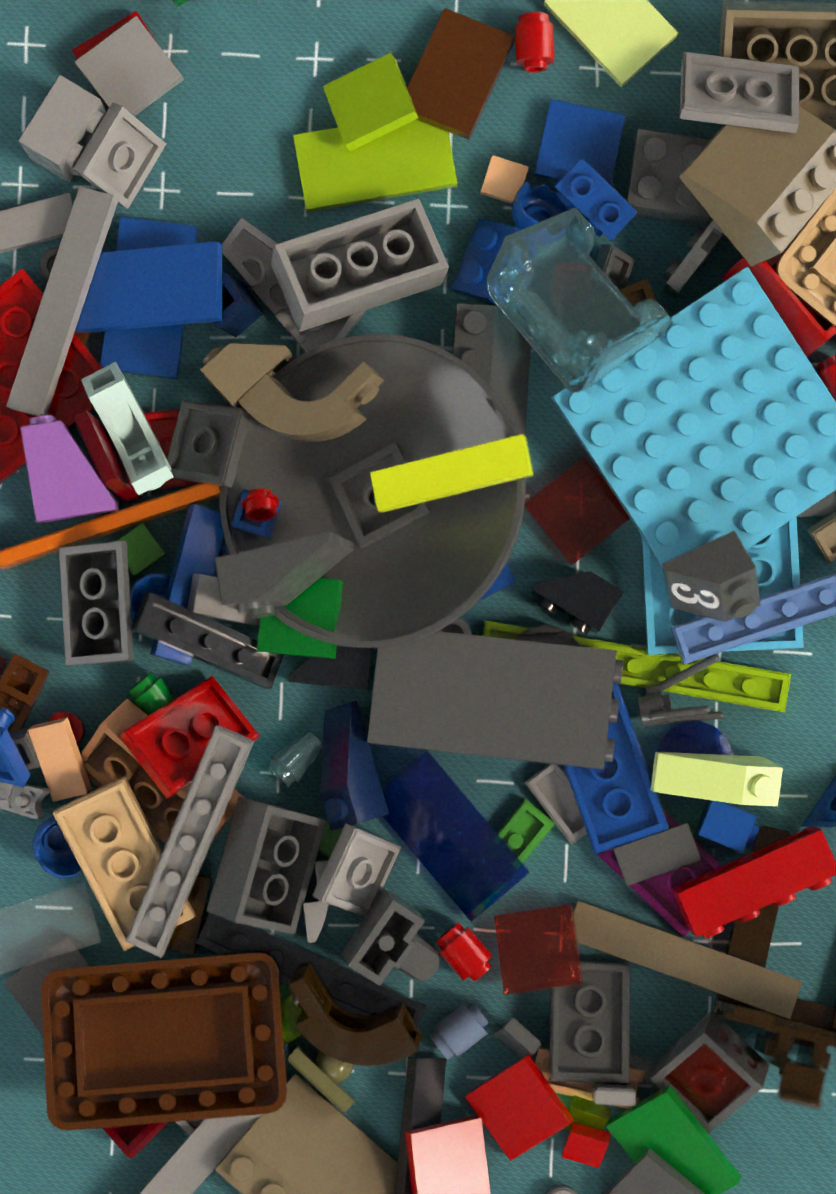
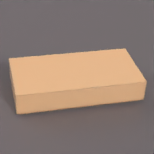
(60, 759)

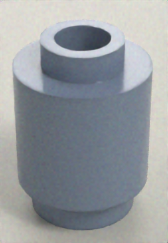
(459, 1030)

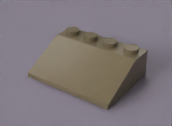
(787, 35)
(764, 182)
(308, 1151)

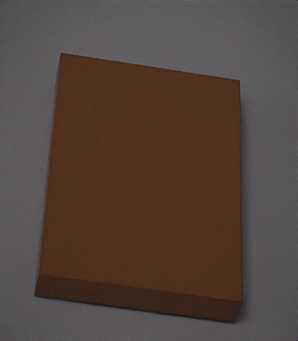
(458, 72)

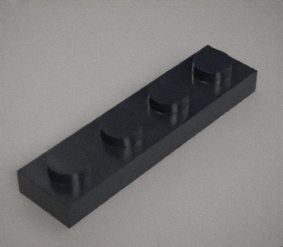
(205, 640)

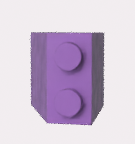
(61, 474)

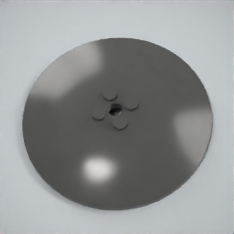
(408, 564)

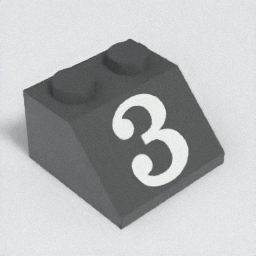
(714, 580)

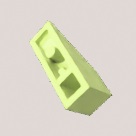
(718, 777)

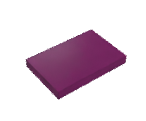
(657, 889)

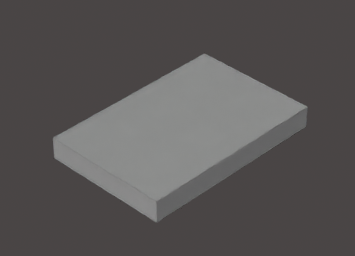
(739, 92)

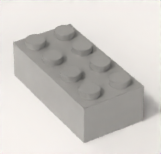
(359, 265)

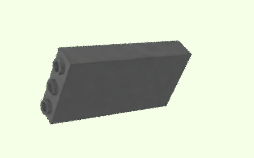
(497, 699)

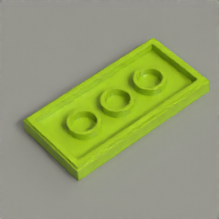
(395, 165)

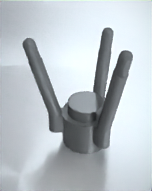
(658, 708)

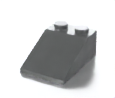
(277, 573)

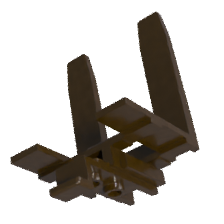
(809, 1024)

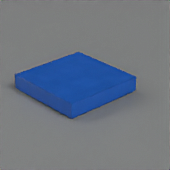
(576, 134)

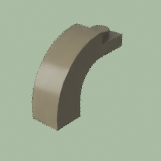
(313, 420)

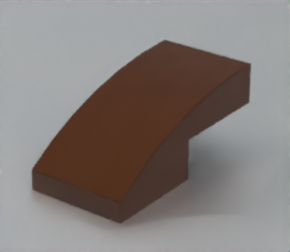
(21, 688)

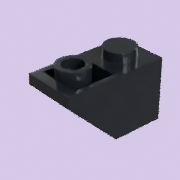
(580, 596)

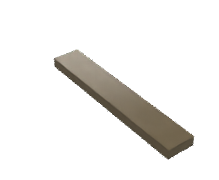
(686, 960)

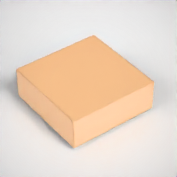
(503, 179)

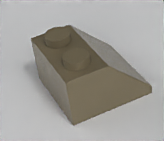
(241, 366)

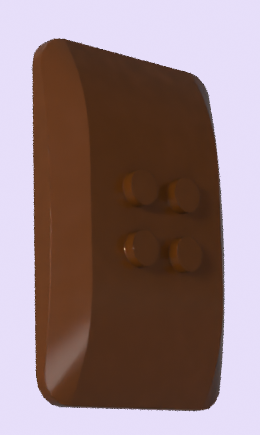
(163, 1041)

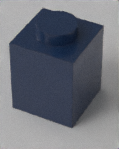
(238, 307)

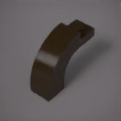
(349, 1036)

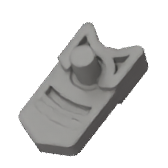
(23, 801)

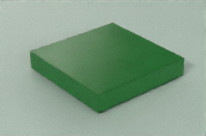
(315, 605)

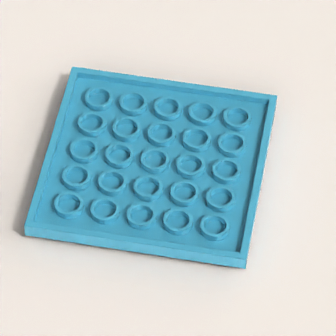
(711, 425)

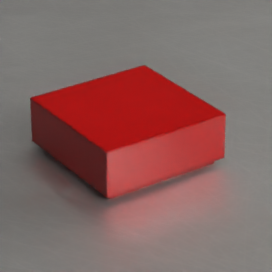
(585, 1144)

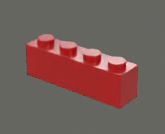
(755, 881)

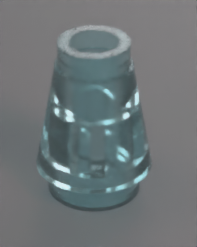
(294, 759)

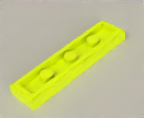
(451, 473)

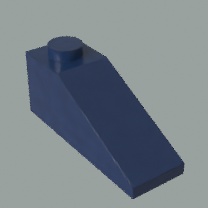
(348, 771)

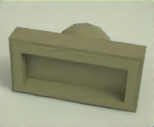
(325, 1075)

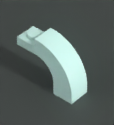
(128, 428)

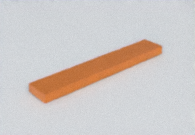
(107, 524)

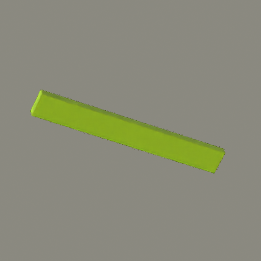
(717, 682)

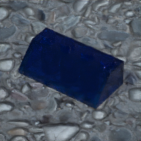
(451, 836)

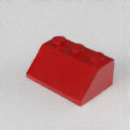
(804, 323)

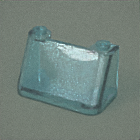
(568, 303)

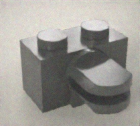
(390, 940)

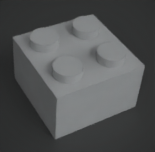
(62, 128)

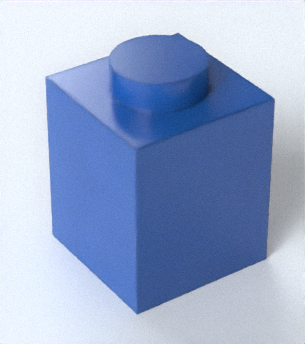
(727, 825)

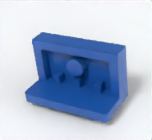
(595, 198)
(479, 258)

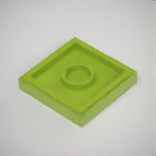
(370, 102)

